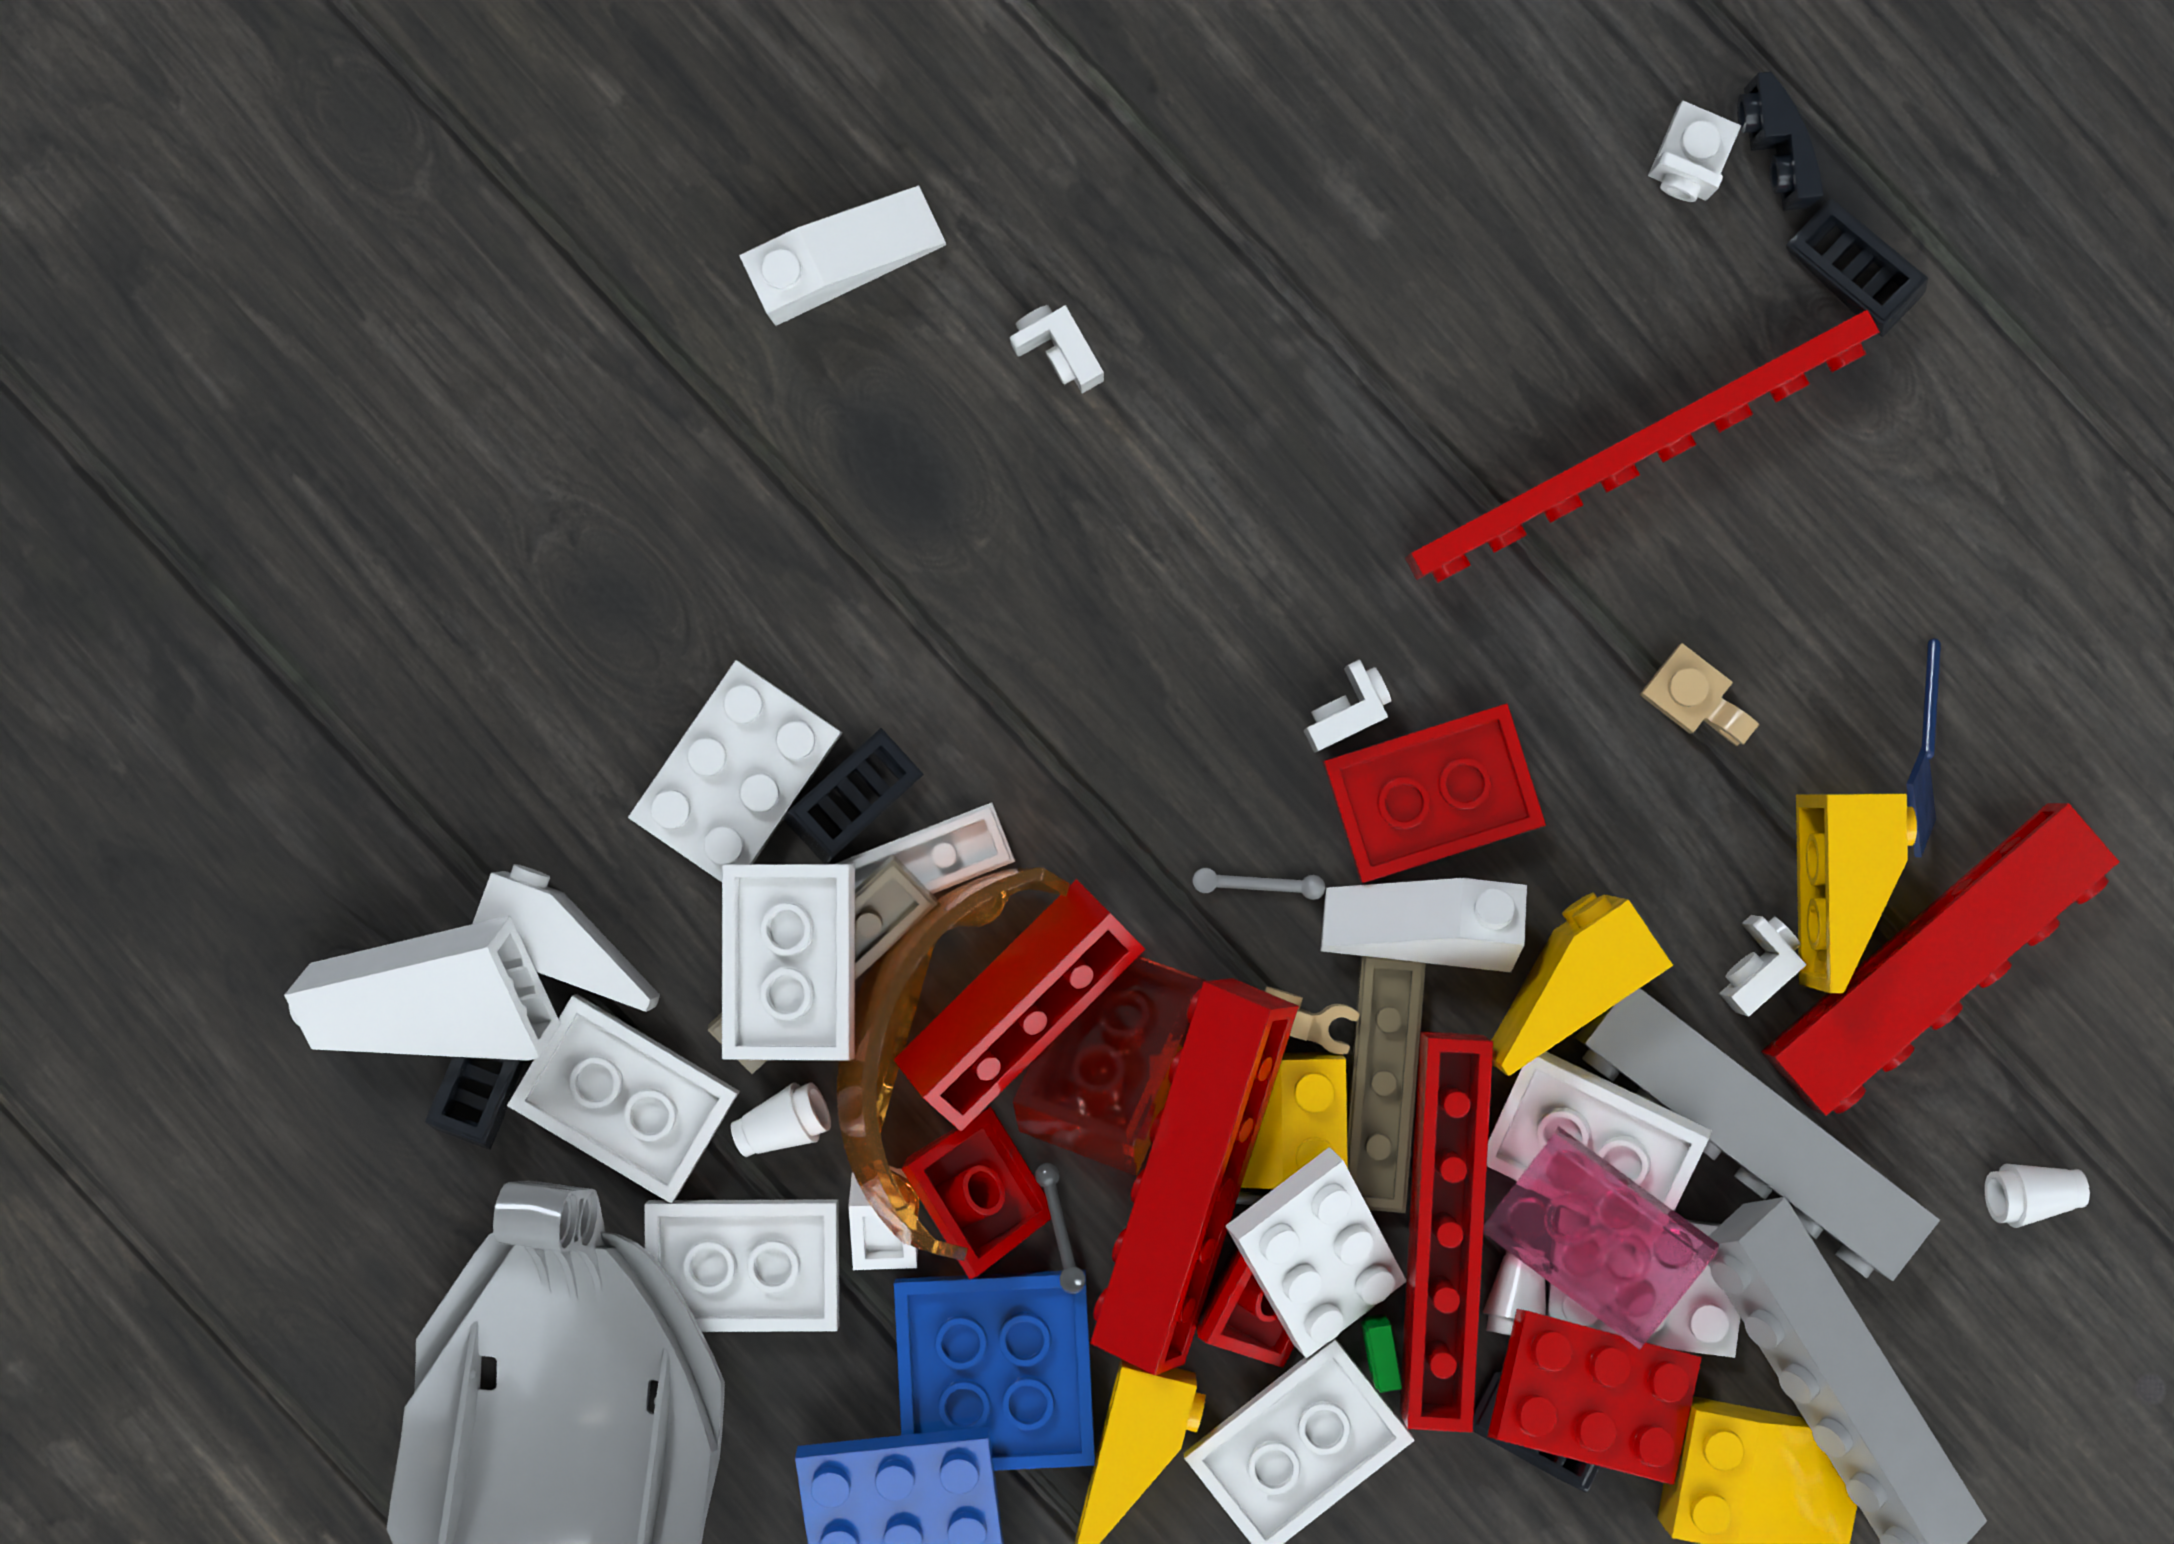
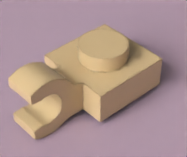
(1692, 691)
(1316, 1025)

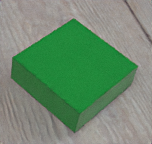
(1381, 1353)

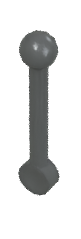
(1071, 1278)

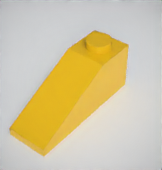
(1137, 1442)

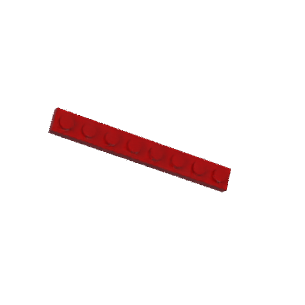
(1666, 437)

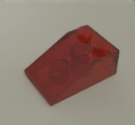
(1110, 1068)

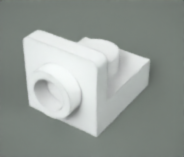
(1693, 153)
(1071, 353)
(1340, 719)
(1756, 977)
(871, 1239)

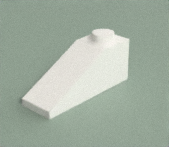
(841, 253)
(1429, 922)
(562, 938)

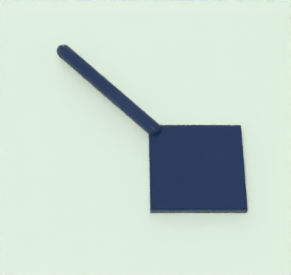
(1920, 780)

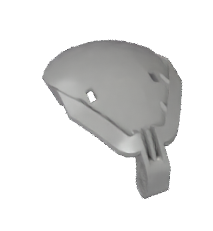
(569, 1429)

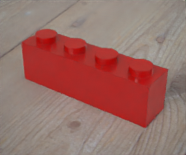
(1018, 1005)

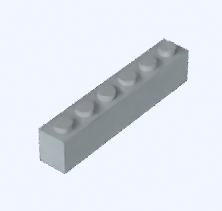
(1759, 1132)
(1840, 1378)

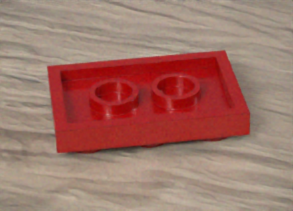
(1434, 793)
(1594, 1397)

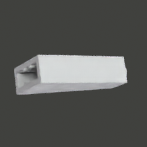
(429, 995)

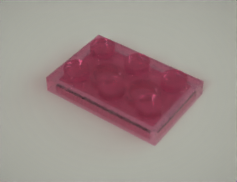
(1600, 1237)

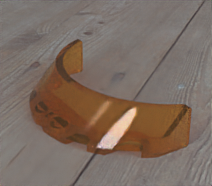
(881, 1031)

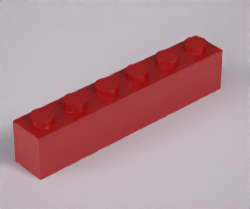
(1942, 957)
(1192, 1174)
(1446, 1231)

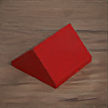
(978, 1191)
(1241, 1317)

